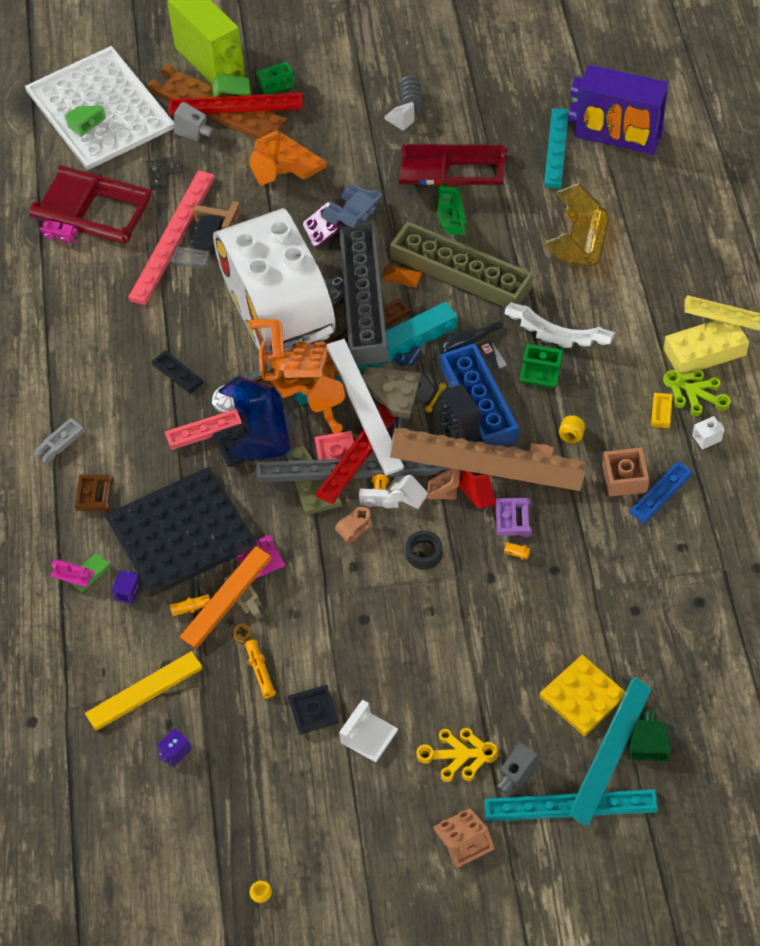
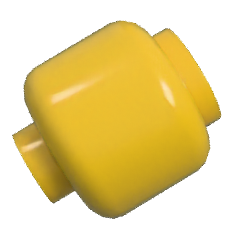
(572, 429)

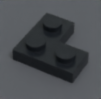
(228, 439)

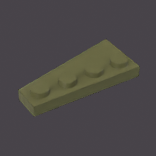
(308, 488)

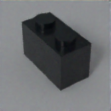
(204, 233)

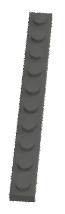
(321, 469)

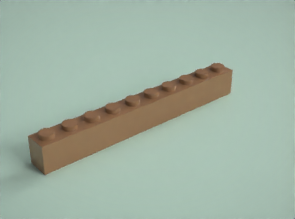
(487, 459)

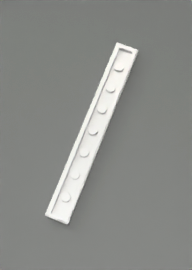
(364, 405)

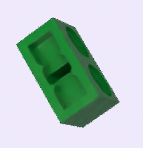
(275, 78)

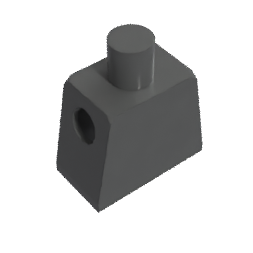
(521, 762)

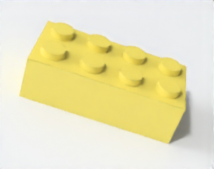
(705, 346)

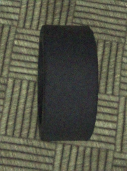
(424, 537)

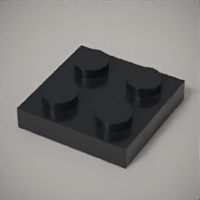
(313, 709)

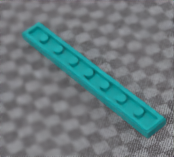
(609, 752)
(559, 805)

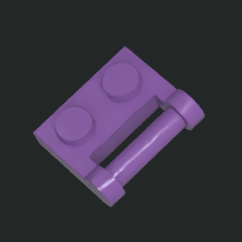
(507, 516)

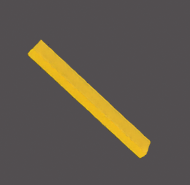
(143, 691)

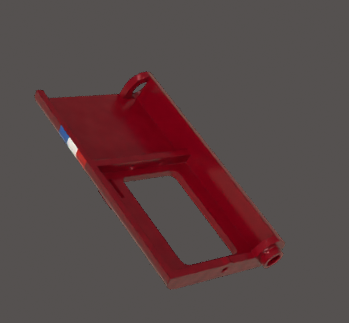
(430, 163)

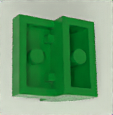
(541, 366)

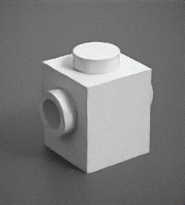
(708, 432)

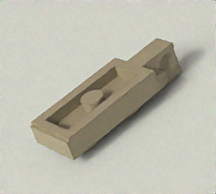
(249, 601)

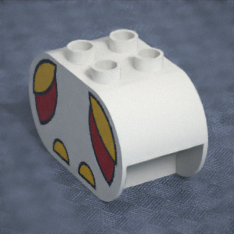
(273, 276)

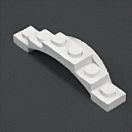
(552, 333)

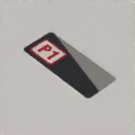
(492, 355)

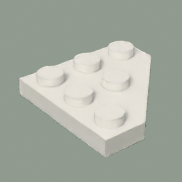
(318, 334)

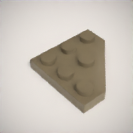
(393, 389)

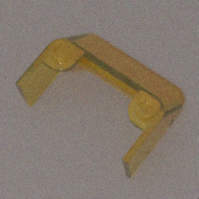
(588, 229)

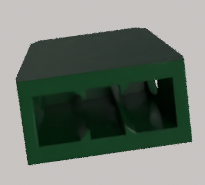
(650, 740)

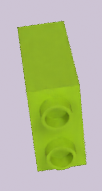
(206, 38)

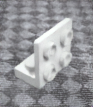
(367, 733)

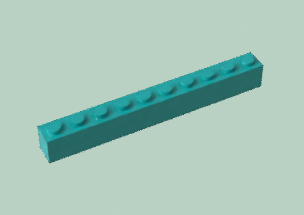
(409, 334)

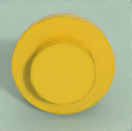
(260, 891)

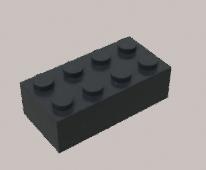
(459, 415)

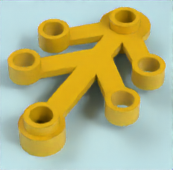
(460, 754)

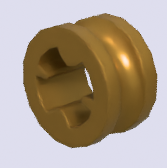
(247, 630)

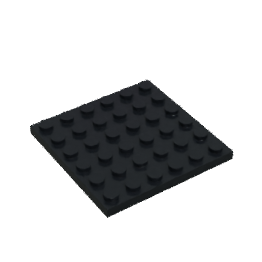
(180, 531)

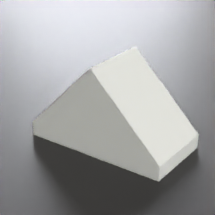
(401, 116)
(414, 491)

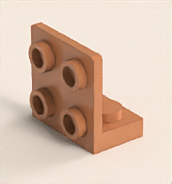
(464, 837)

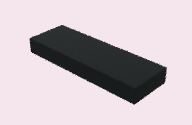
(177, 372)

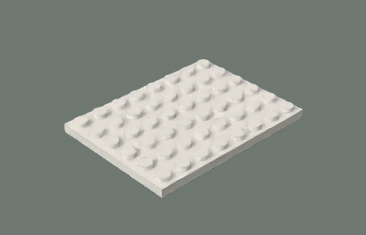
(105, 81)

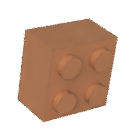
(625, 472)

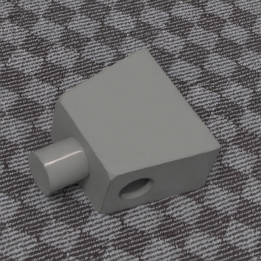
(190, 123)

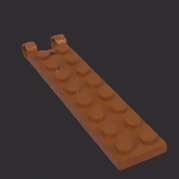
(252, 124)

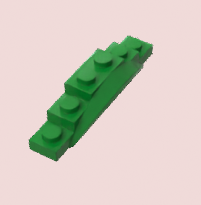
(450, 210)

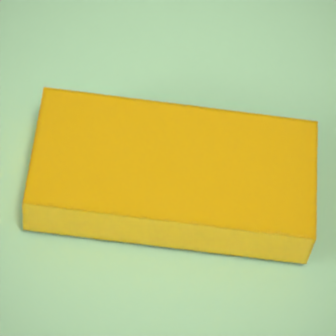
(661, 410)

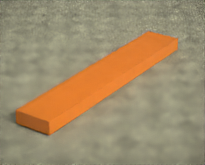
(225, 597)

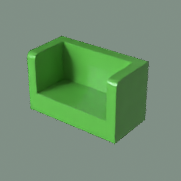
(230, 85)

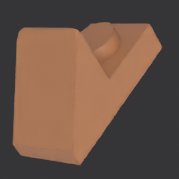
(444, 485)

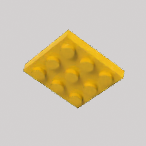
(583, 695)

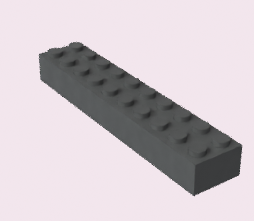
(363, 294)

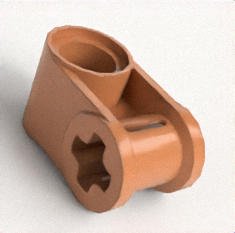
(353, 525)

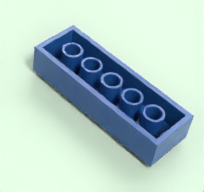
(468, 368)

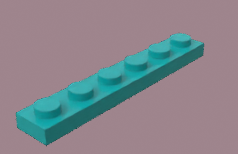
(556, 148)

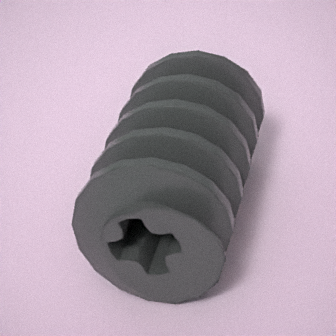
(411, 92)

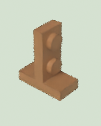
(228, 217)

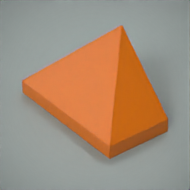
(402, 276)

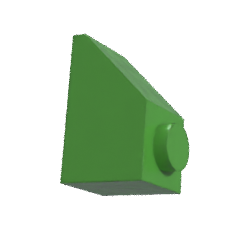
(85, 118)

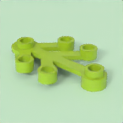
(694, 390)

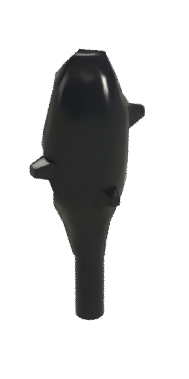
(467, 337)

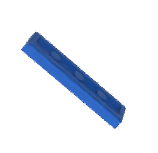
(661, 492)

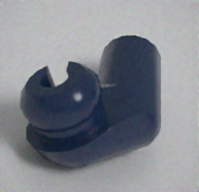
(408, 359)

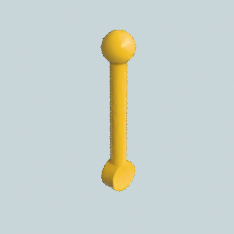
(442, 387)

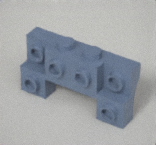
(357, 209)

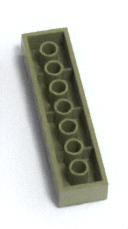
(460, 265)

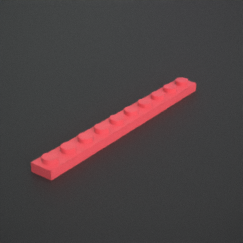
(171, 238)

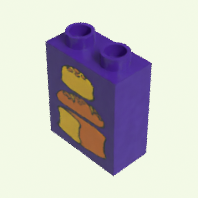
(619, 108)

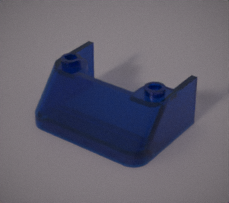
(264, 417)

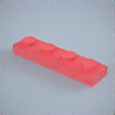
(201, 429)

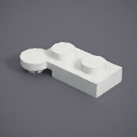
(381, 498)

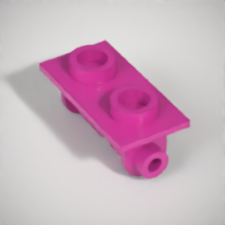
(65, 234)
(71, 573)

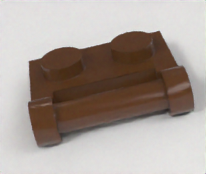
(88, 490)

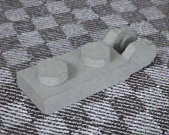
(59, 440)

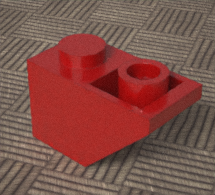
(477, 488)

